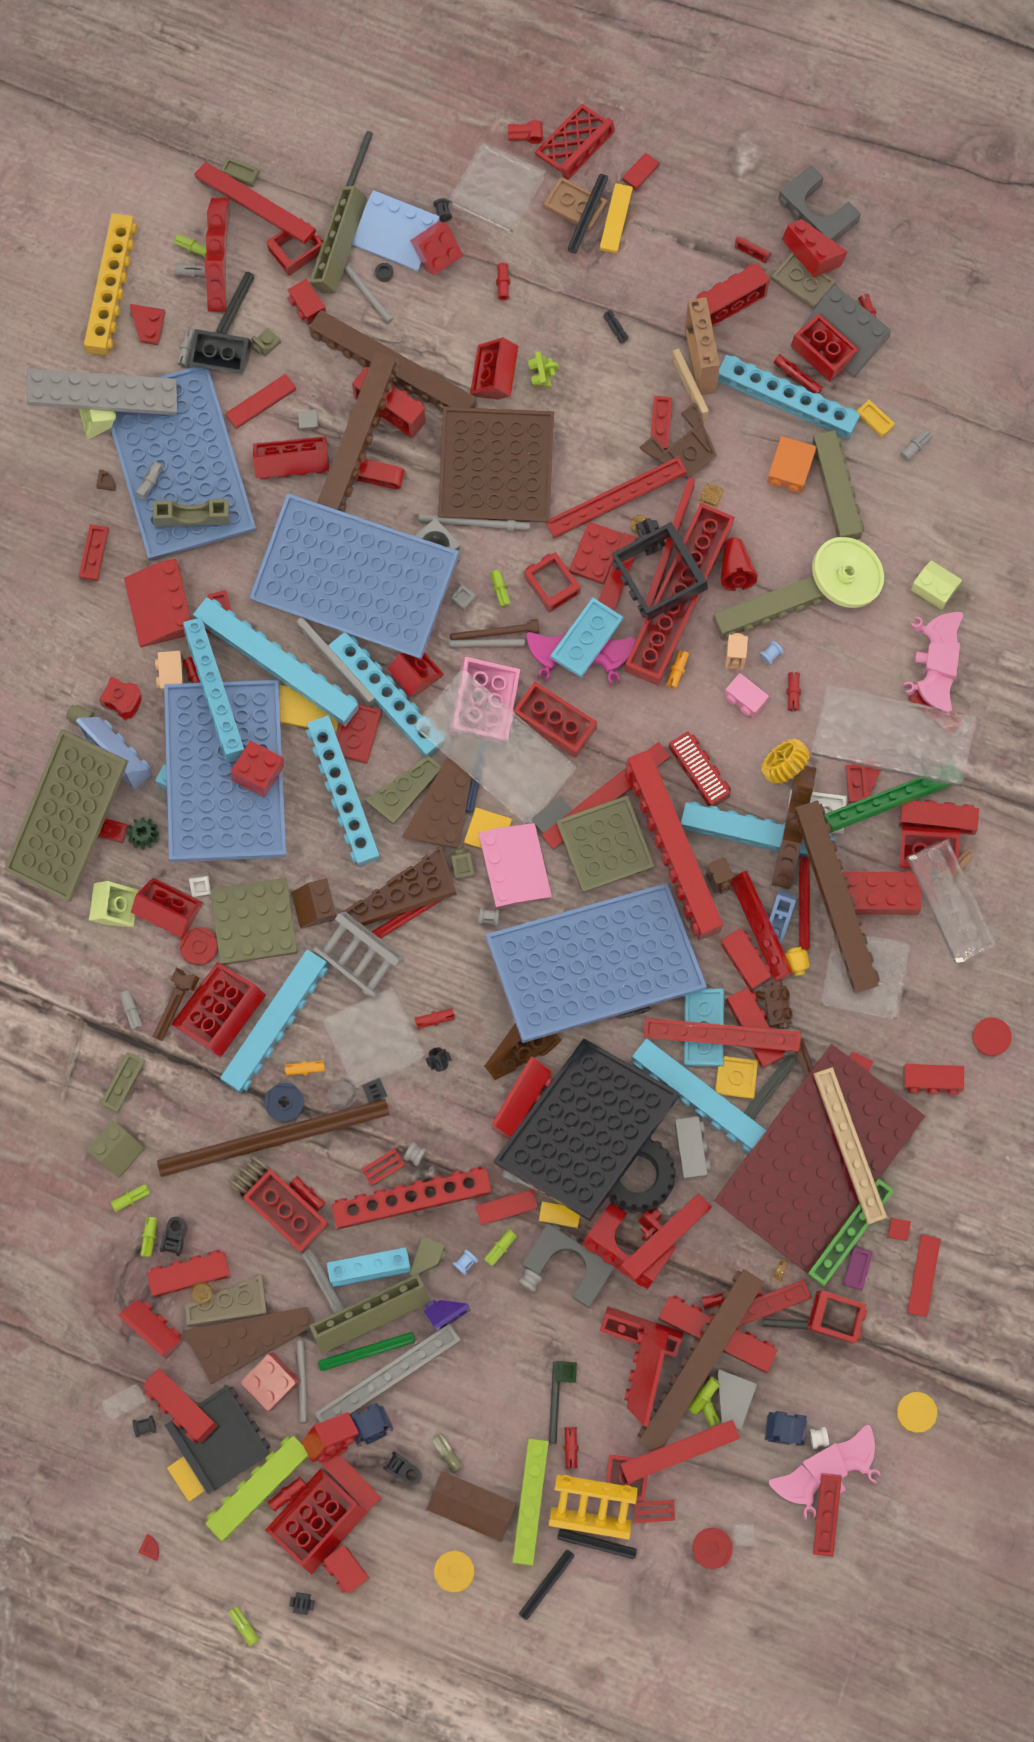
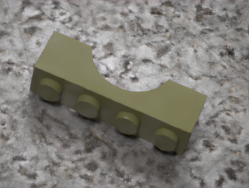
(173, 514)

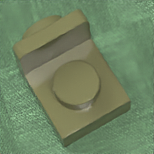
(265, 342)
(462, 862)

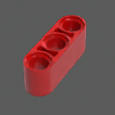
(381, 474)

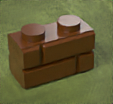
(719, 875)

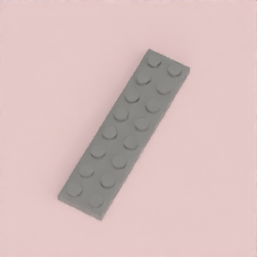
(101, 392)

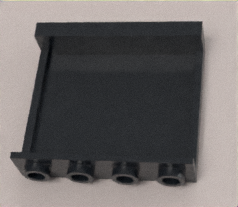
(229, 1448)

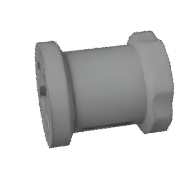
(489, 916)

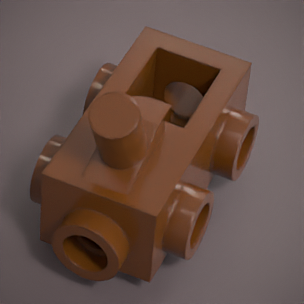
(776, 1000)

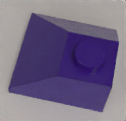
(444, 1312)

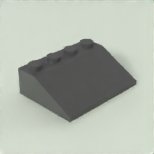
(855, 324)

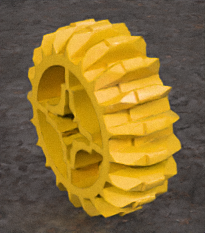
(785, 761)

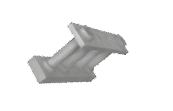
(375, 944)

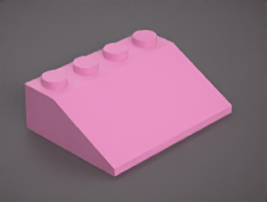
(496, 678)
(514, 865)

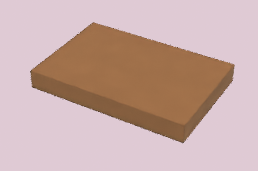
(570, 200)

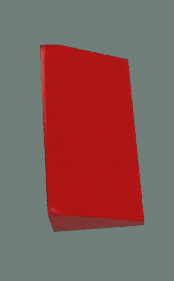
(752, 249)

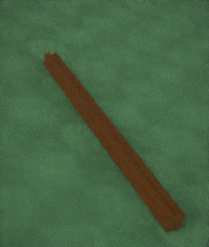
(273, 1137)

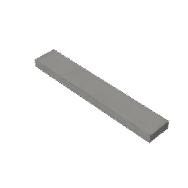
(338, 665)

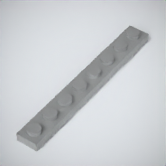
(390, 1374)

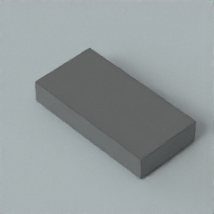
(549, 815)

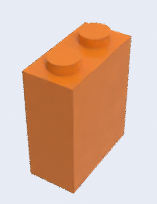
(791, 464)

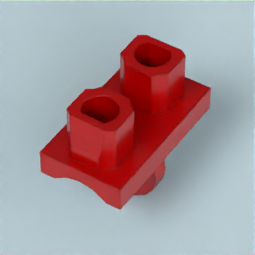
(650, 1223)

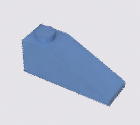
(782, 912)

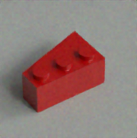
(813, 248)

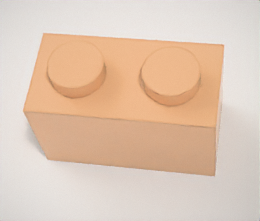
(736, 651)
(170, 669)

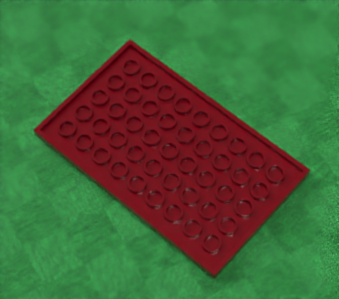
(795, 1178)

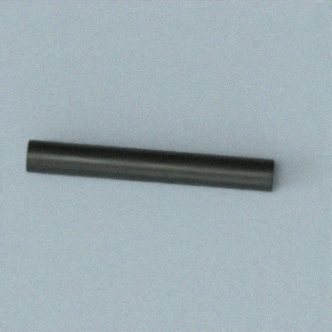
(785, 1323)

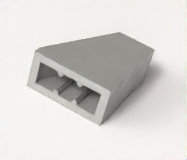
(734, 1398)

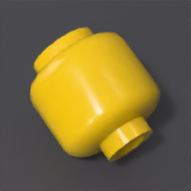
(798, 960)

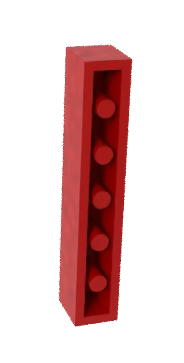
(740, 1345)

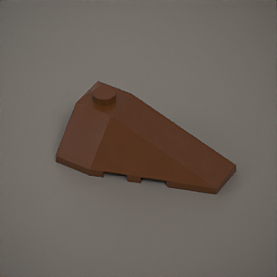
(514, 1053)

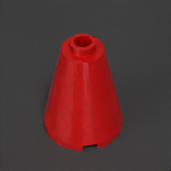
(737, 566)

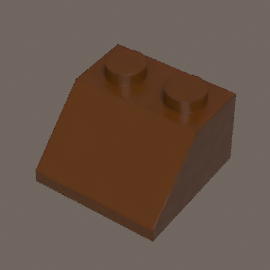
(314, 903)

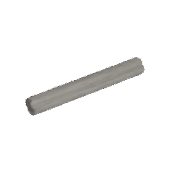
(322, 1280)

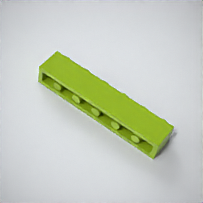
(257, 1488)
(530, 1502)

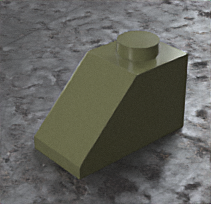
(428, 1256)

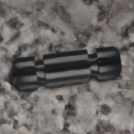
(615, 326)

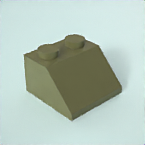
(115, 1149)

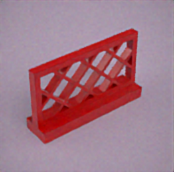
(588, 147)

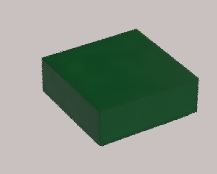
(565, 1371)

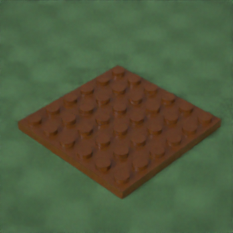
(496, 464)

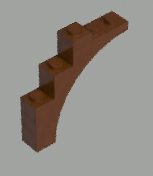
(792, 837)

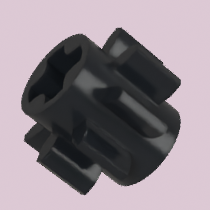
(438, 1059)
(302, 1603)

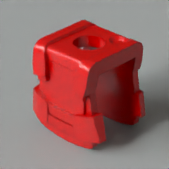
(121, 698)

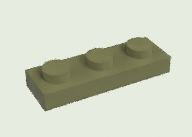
(122, 1082)

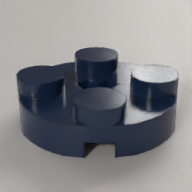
(276, 1094)

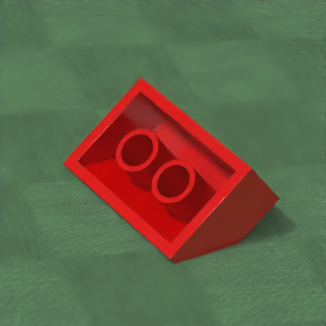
(824, 347)
(494, 369)
(918, 837)
(166, 907)
(152, 1328)

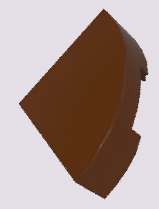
(105, 481)

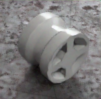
(415, 1154)
(530, 1280)

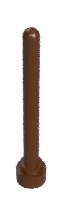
(532, 626)

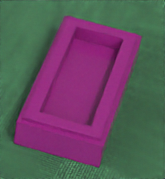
(857, 1268)

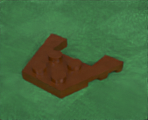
(693, 448)

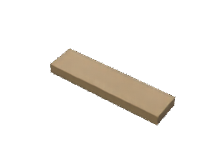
(689, 383)

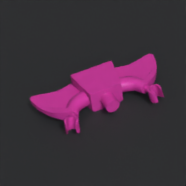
(611, 656)

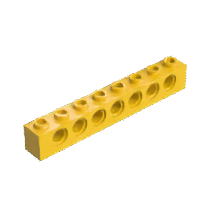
(118, 225)

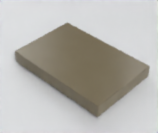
(800, 283)

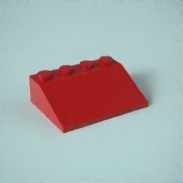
(158, 603)
(219, 1009)
(646, 1373)
(316, 1521)

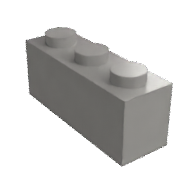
(691, 1148)

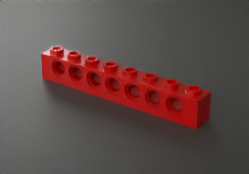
(422, 1202)

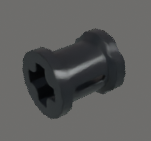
(442, 209)
(144, 1426)

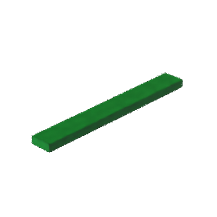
(881, 802)

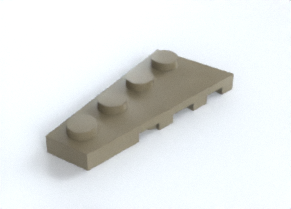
(234, 1303)

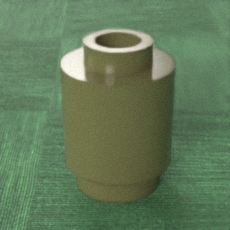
(76, 712)

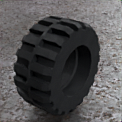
(658, 1192)

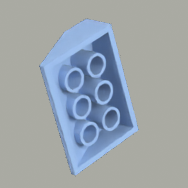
(389, 227)
(101, 734)

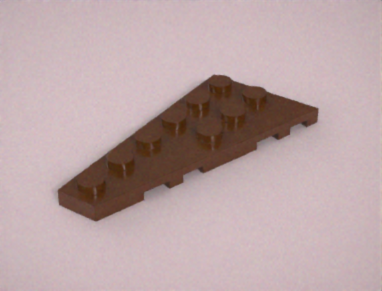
(442, 809)
(410, 889)
(235, 1343)

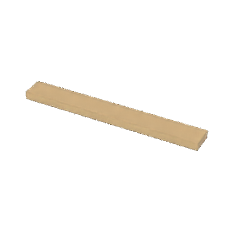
(850, 1146)

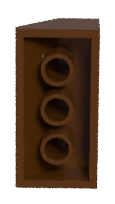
(471, 1506)

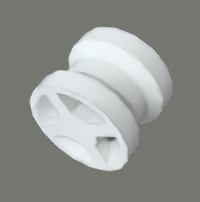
(819, 1438)

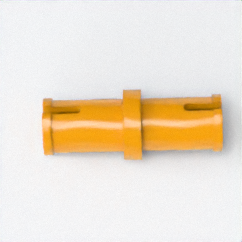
(677, 669)
(304, 1068)

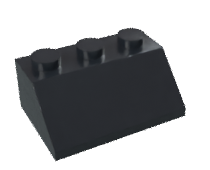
(220, 351)

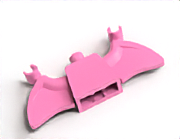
(939, 661)
(836, 1459)

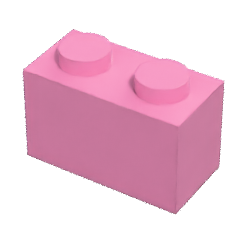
(746, 696)

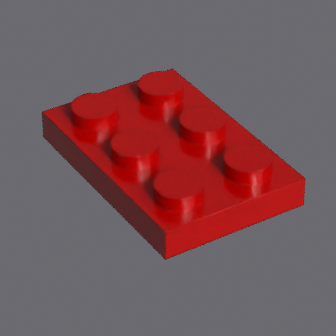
(595, 553)

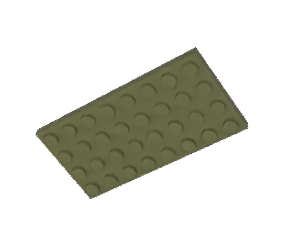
(66, 815)

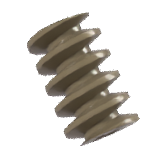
(247, 1176)

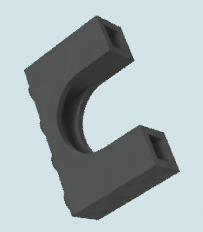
(794, 197)
(554, 1241)

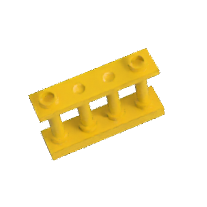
(589, 1522)

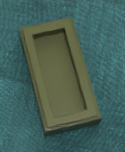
(240, 171)

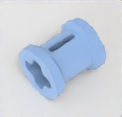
(771, 653)
(465, 1262)

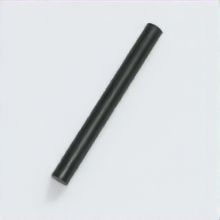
(359, 159)
(554, 1408)

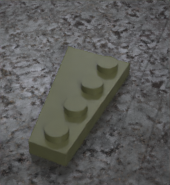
(400, 794)

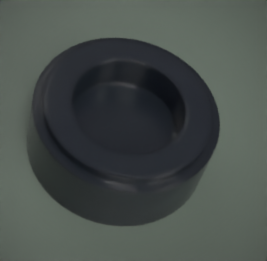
(384, 272)

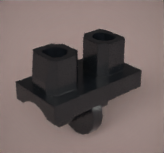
(646, 527)

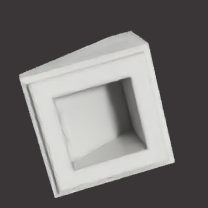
(199, 884)

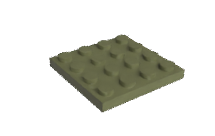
(605, 844)
(253, 921)

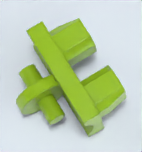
(545, 367)

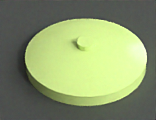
(848, 572)

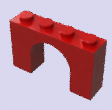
(602, 1242)

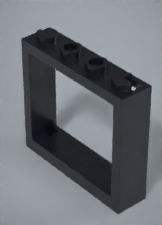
(643, 544)

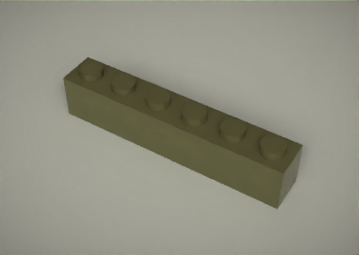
(338, 239)
(837, 485)
(768, 607)
(370, 1313)

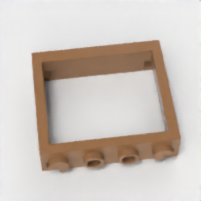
(702, 346)

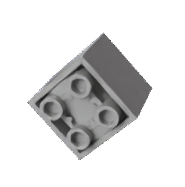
(438, 534)

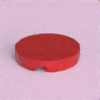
(198, 946)
(991, 1036)
(712, 1548)

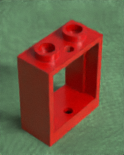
(290, 267)
(561, 597)
(817, 1314)

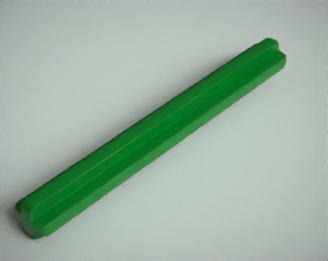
(366, 1351)

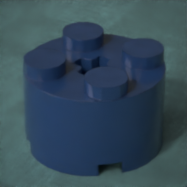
(371, 1424)
(785, 1429)

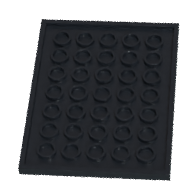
(586, 1129)

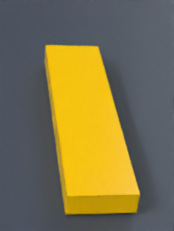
(616, 218)

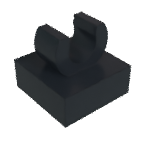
(374, 1090)

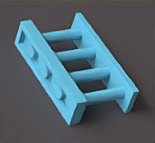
(369, 1267)

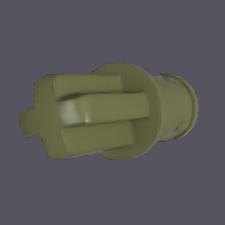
(447, 1452)

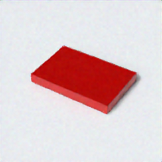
(359, 734)

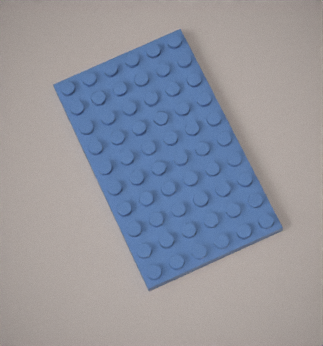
(195, 463)
(354, 575)
(206, 809)
(595, 962)

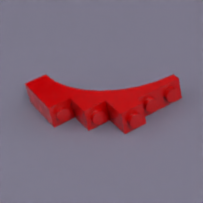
(215, 260)

